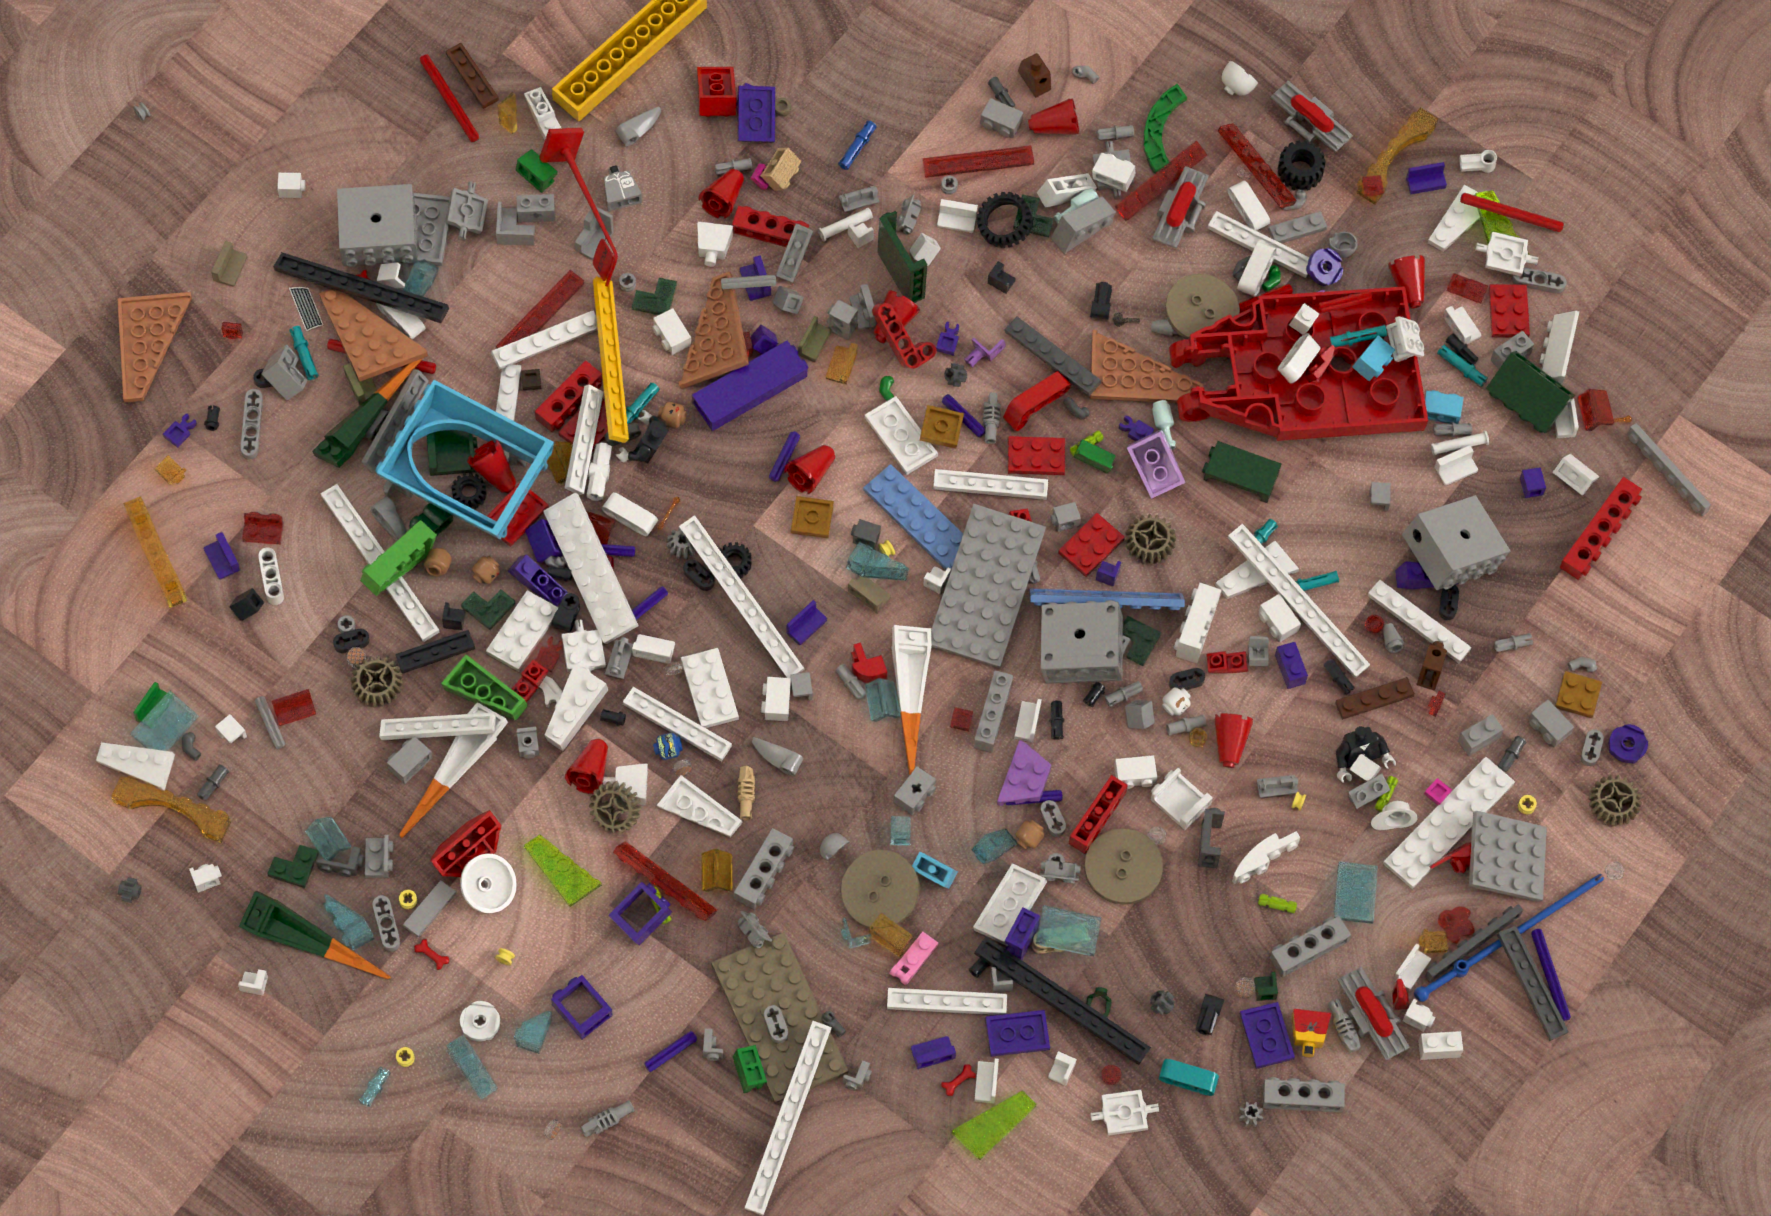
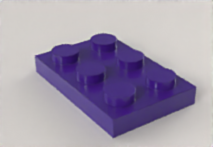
(756, 114)
(1017, 1033)
(1267, 1035)

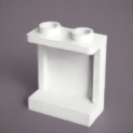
(1180, 799)

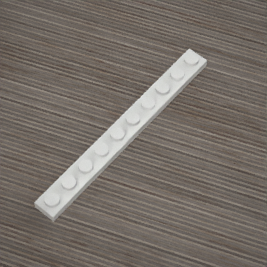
(371, 550)
(741, 597)
(1298, 601)
(787, 1118)

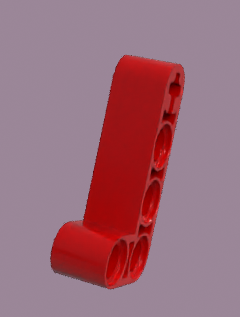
(899, 333)
(1034, 399)

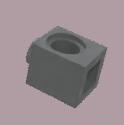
(866, 533)

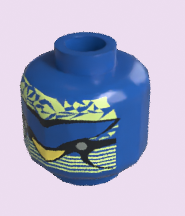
(668, 746)

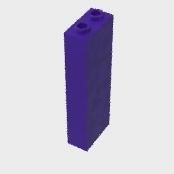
(750, 385)

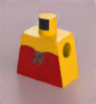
(1309, 1029)

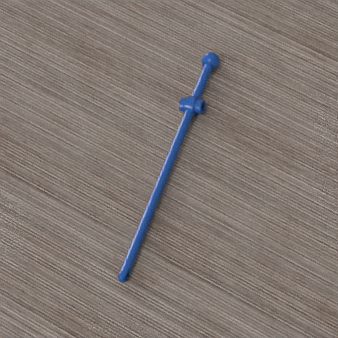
(1462, 967)

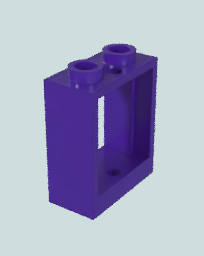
(646, 931)
(591, 1023)

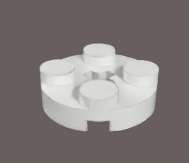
(485, 1031)

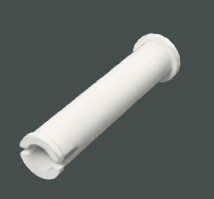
(842, 225)
(1460, 443)

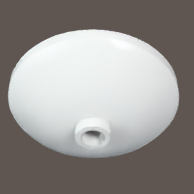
(498, 880)

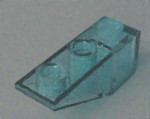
(873, 564)
(352, 924)
(471, 1066)

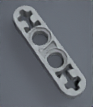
(251, 424)

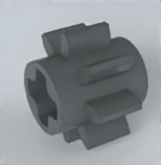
(955, 375)
(129, 890)
(1162, 1002)

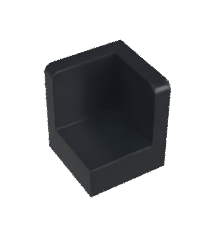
(1000, 279)
(246, 604)
(453, 618)

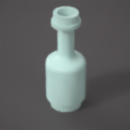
(1081, 199)
(1164, 419)

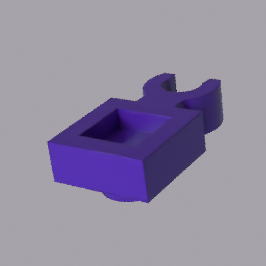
(948, 341)
(1136, 431)
(177, 432)

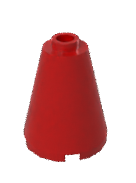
(1056, 119)
(722, 194)
(1411, 274)
(904, 308)
(493, 466)
(810, 468)
(1231, 737)
(589, 767)

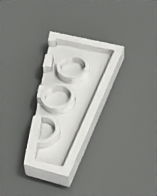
(1455, 222)
(1247, 577)
(141, 763)
(695, 805)

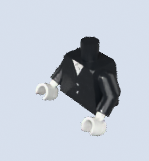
(649, 442)
(1362, 742)

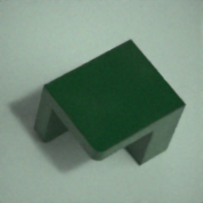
(1266, 987)

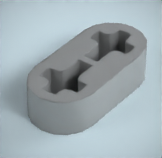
(1595, 748)
(1057, 817)
(771, 1026)

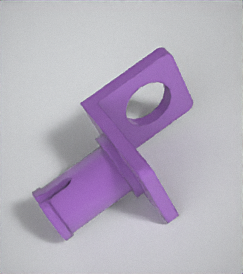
(981, 351)

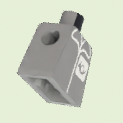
(621, 189)

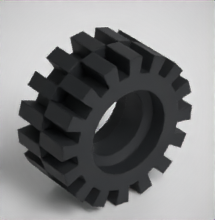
(470, 480)
(743, 553)

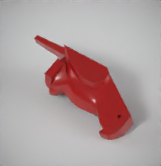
(1458, 858)

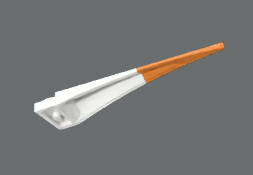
(911, 658)
(460, 757)

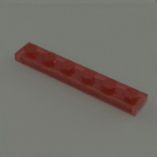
(978, 161)
(1257, 165)
(1160, 181)
(544, 309)
(665, 881)

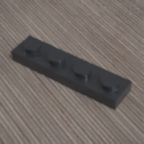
(435, 651)

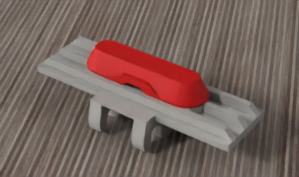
(1315, 112)
(1176, 206)
(1373, 1014)

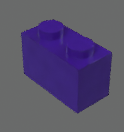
(1291, 665)

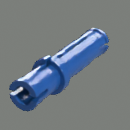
(861, 139)

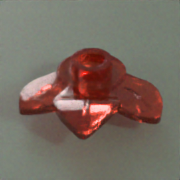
(1459, 923)

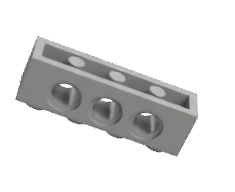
(993, 711)
(774, 842)
(1286, 964)
(1273, 1100)

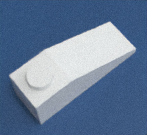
(1063, 189)

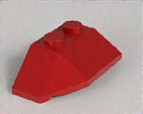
(470, 840)

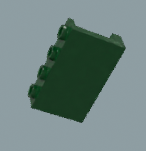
(1529, 392)
(450, 451)

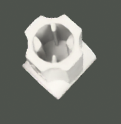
(1476, 162)

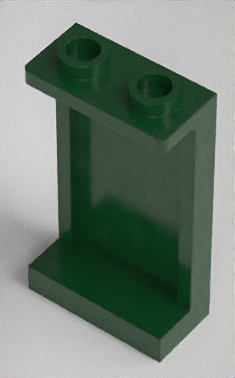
(1242, 469)

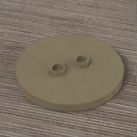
(1199, 303)
(1123, 866)
(880, 884)

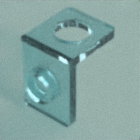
(855, 941)

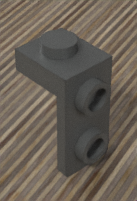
(356, 860)

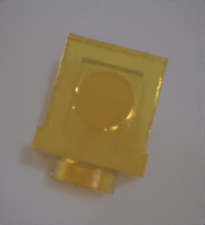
(170, 470)
(1433, 941)

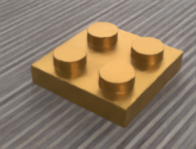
(941, 426)
(812, 517)
(1578, 694)

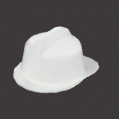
(1394, 815)

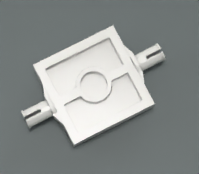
(1506, 254)
(583, 648)
(1124, 1112)

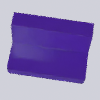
(1426, 178)
(756, 269)
(543, 541)
(221, 557)
(805, 623)
(933, 1052)

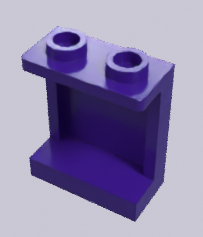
(1022, 933)

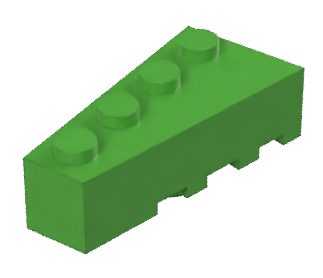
(399, 558)
(478, 685)

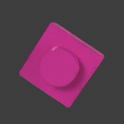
(757, 179)
(1438, 791)

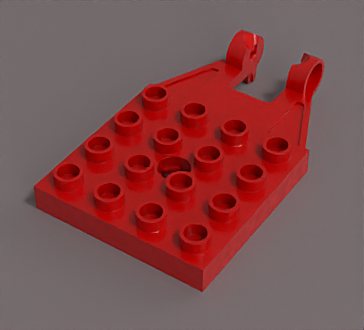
(1324, 408)

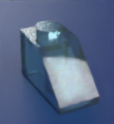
(421, 277)
(993, 846)
(533, 1032)

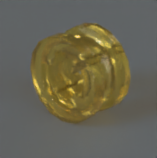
(1199, 731)

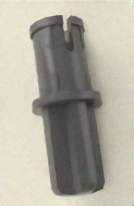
(1000, 92)
(1512, 753)
(212, 782)

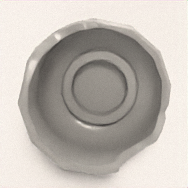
(1343, 243)
(832, 844)

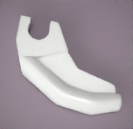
(551, 691)

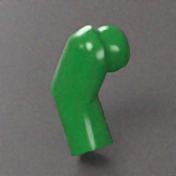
(1274, 278)
(884, 388)

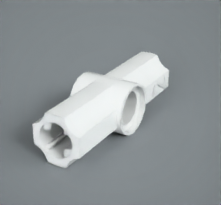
(599, 471)

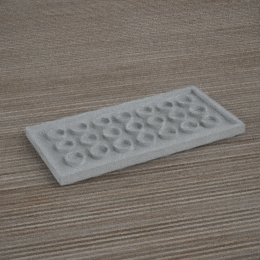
(986, 585)

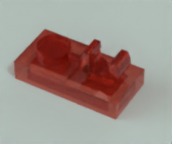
(1467, 288)

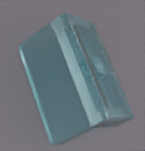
(882, 699)
(327, 837)

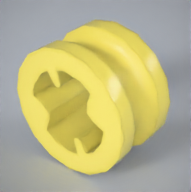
(886, 548)
(1531, 800)
(1298, 801)
(408, 905)
(505, 956)
(409, 1061)

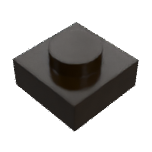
(531, 379)

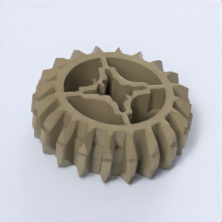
(1136, 532)
(386, 692)
(1629, 796)
(612, 822)

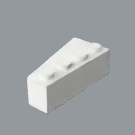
(1198, 622)
(575, 705)

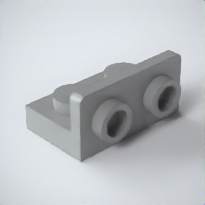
(864, 304)
(378, 857)

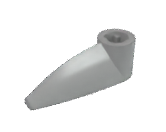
(634, 128)
(385, 513)
(780, 757)

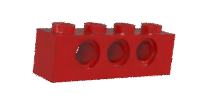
(760, 230)
(570, 387)
(1098, 814)

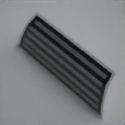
(306, 307)

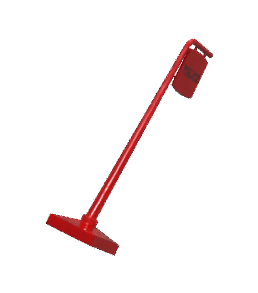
(563, 146)

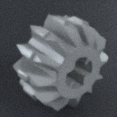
(677, 548)

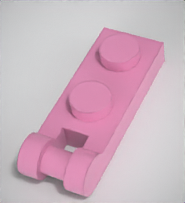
(914, 958)

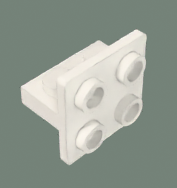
(1405, 339)

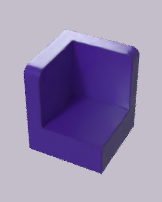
(763, 339)
(1532, 482)
(1108, 573)

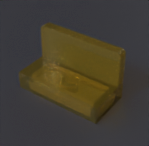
(507, 113)
(842, 363)
(560, 460)
(716, 870)
(890, 934)

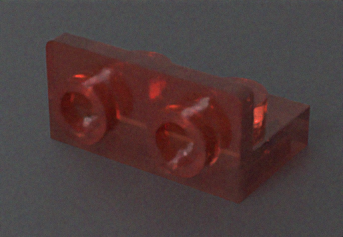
(263, 528)

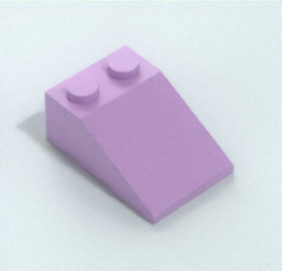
(1156, 463)

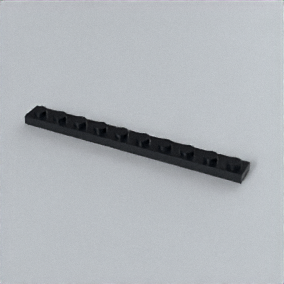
(361, 287)
(1062, 1000)

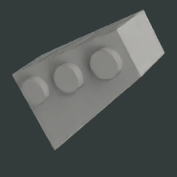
(1082, 224)

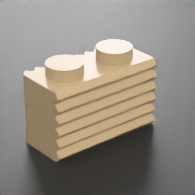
(781, 169)

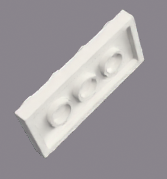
(900, 435)
(522, 631)
(709, 688)
(1016, 890)

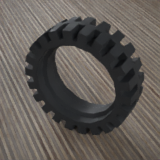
(990, 206)

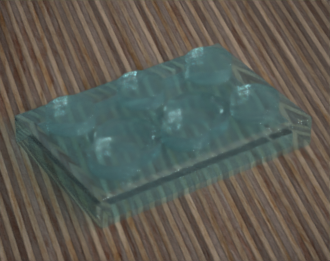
(164, 723)
(1355, 892)
(1068, 930)

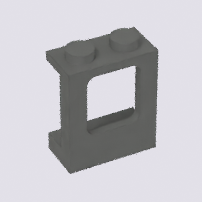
(1208, 855)

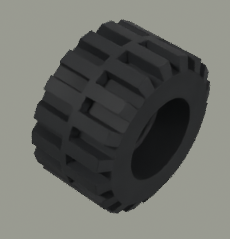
(1305, 153)

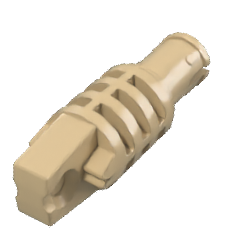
(746, 792)

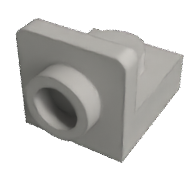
(709, 1047)

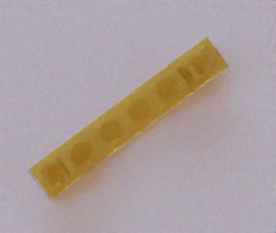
(1418, 129)
(155, 552)
(133, 795)

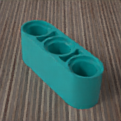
(1188, 1077)

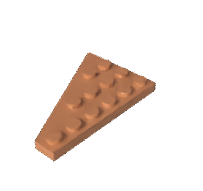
(145, 335)
(718, 338)
(367, 339)
(1132, 376)

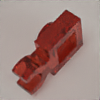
(548, 656)

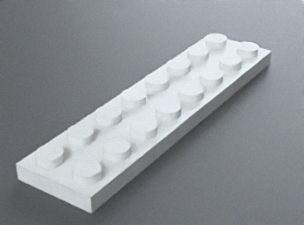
(590, 568)
(1448, 822)

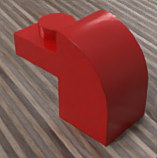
(867, 669)

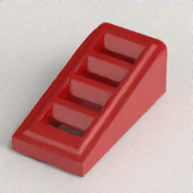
(1400, 996)

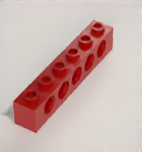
(1624, 490)

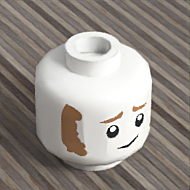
(1176, 701)

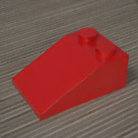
(716, 91)

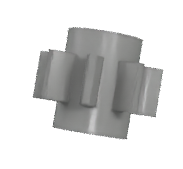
(1248, 1119)

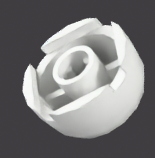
(1237, 80)

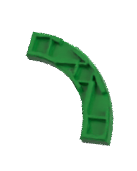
(1155, 123)

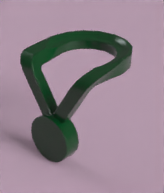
(1100, 991)

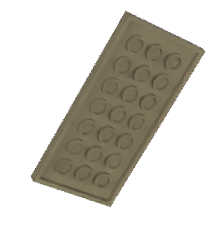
(770, 977)

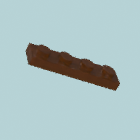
(472, 75)
(1374, 698)

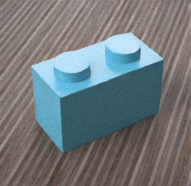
(1373, 358)
(1443, 407)
(934, 870)

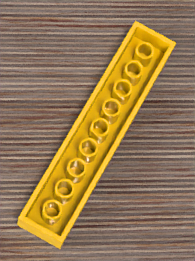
(623, 54)

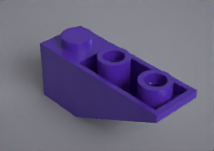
(1412, 576)
(537, 580)

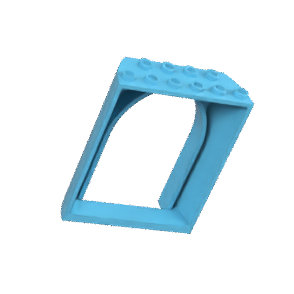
(450, 410)

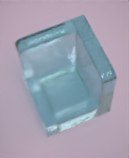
(900, 830)

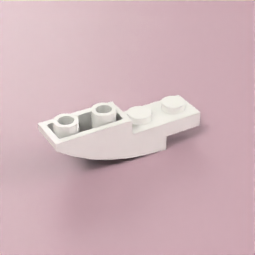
(541, 111)
(1258, 858)

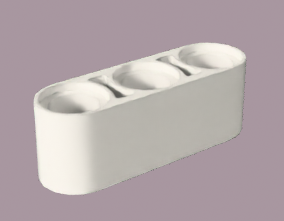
(1248, 205)
(1257, 269)
(404, 322)
(1299, 358)
(629, 514)
(273, 584)

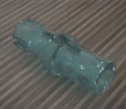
(374, 1086)

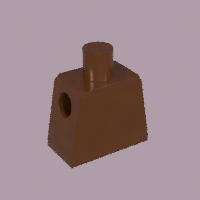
(1034, 71)
(1433, 661)

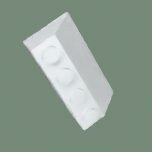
(1559, 345)

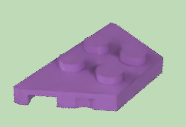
(1025, 776)

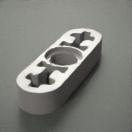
(1545, 275)
(377, 910)

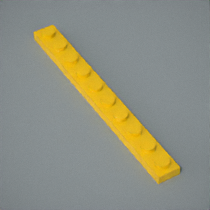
(610, 361)

